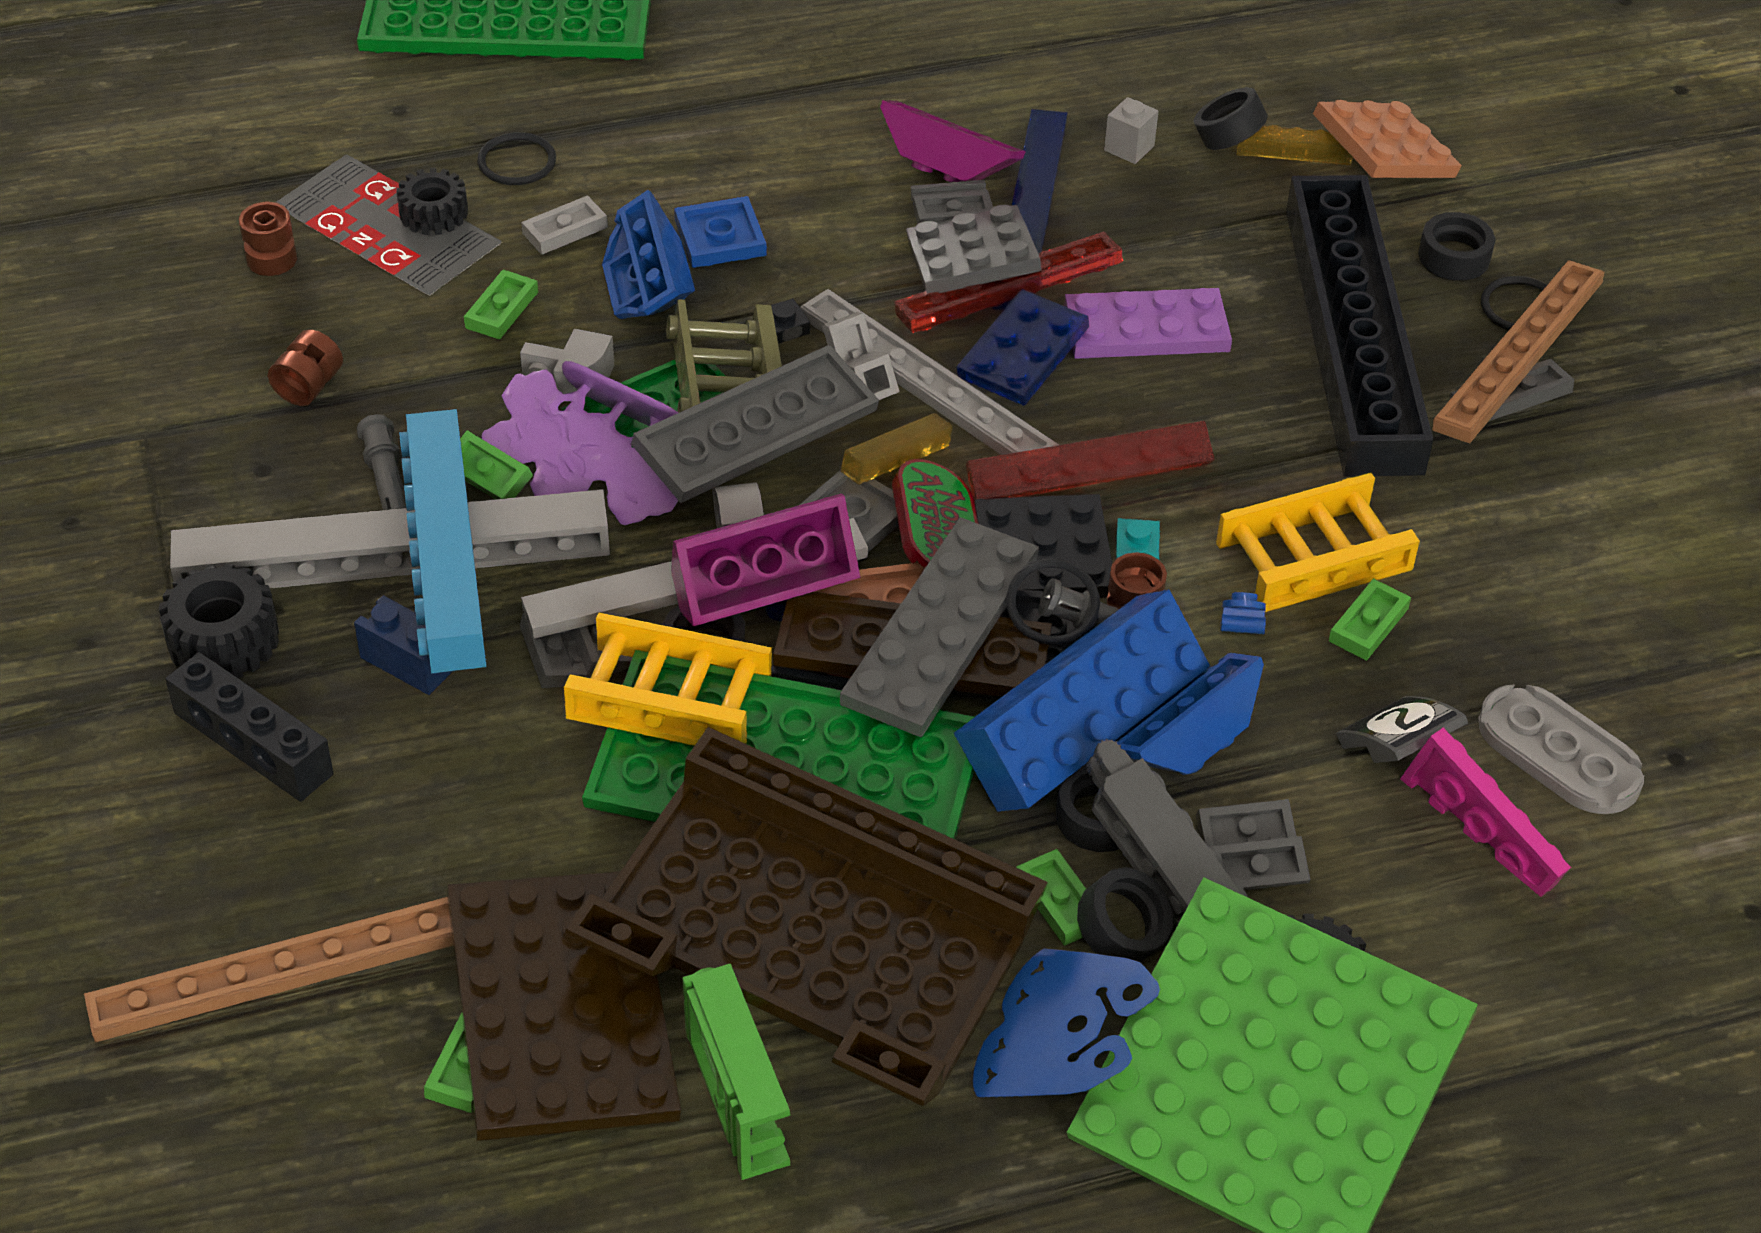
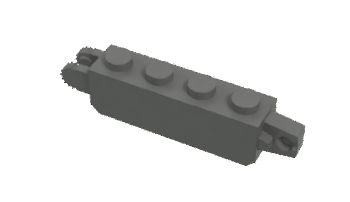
(1152, 827)

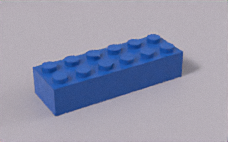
(1080, 697)

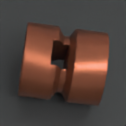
(268, 238)
(305, 367)
(1134, 576)

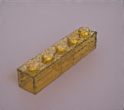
(1295, 145)
(895, 448)

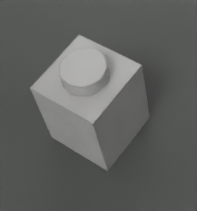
(1131, 130)

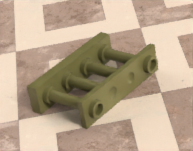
(761, 358)

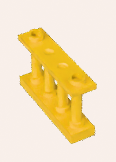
(1326, 573)
(655, 713)

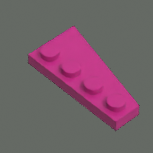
(1487, 813)

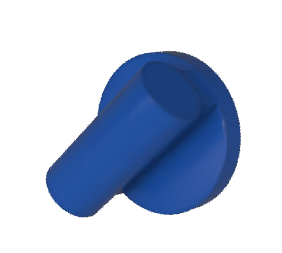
(1243, 614)

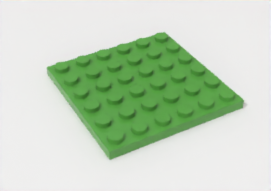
(1274, 1071)

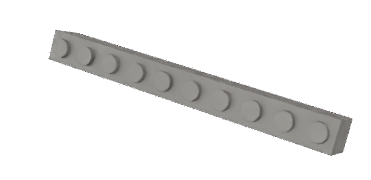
(378, 541)

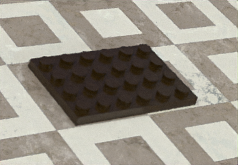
(550, 1023)

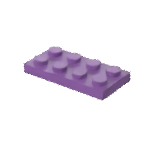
(1151, 323)

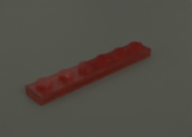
(1058, 266)
(1090, 462)

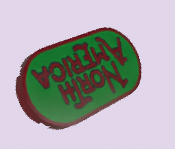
(928, 506)

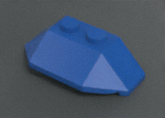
(645, 261)
(1198, 717)

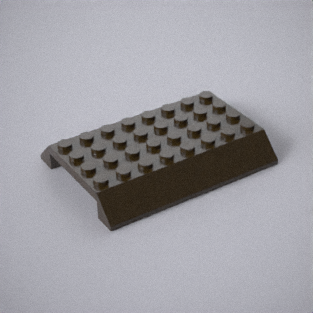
(822, 910)

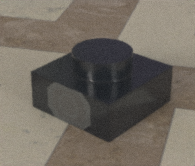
(789, 321)

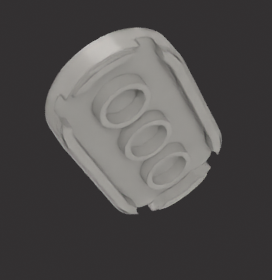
(1561, 749)

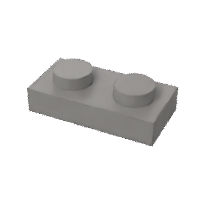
(564, 224)

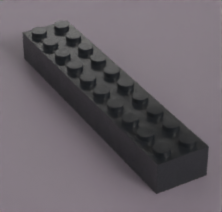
(1358, 328)

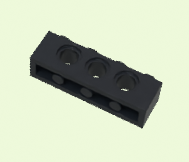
(250, 726)

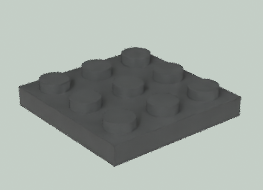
(973, 249)

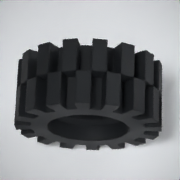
(447, 200)

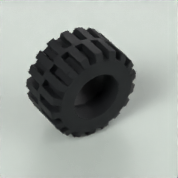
(222, 616)

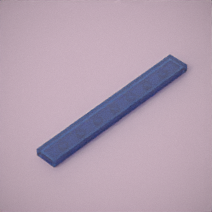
(1039, 173)

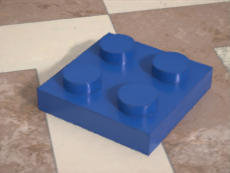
(720, 232)

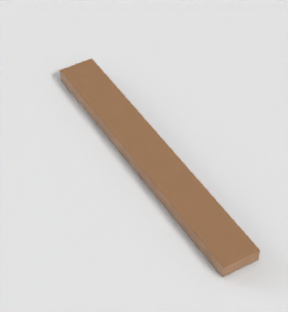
(1517, 352)
(268, 969)

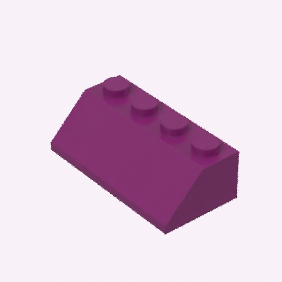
(764, 560)

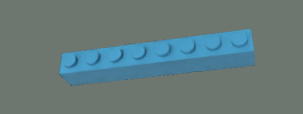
(443, 543)

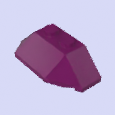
(945, 145)

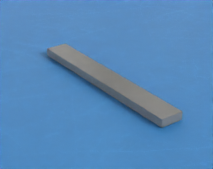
(936, 384)
(615, 595)

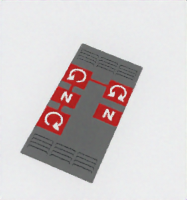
(362, 214)

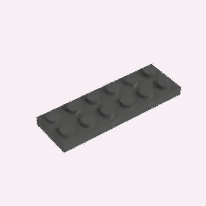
(754, 423)
(937, 628)

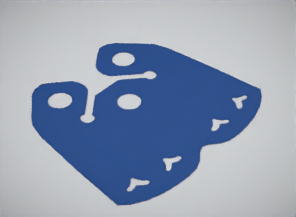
(1038, 1031)

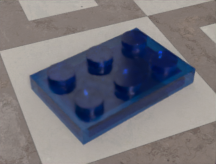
(1023, 347)

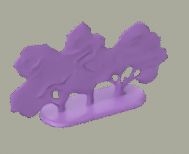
(580, 446)

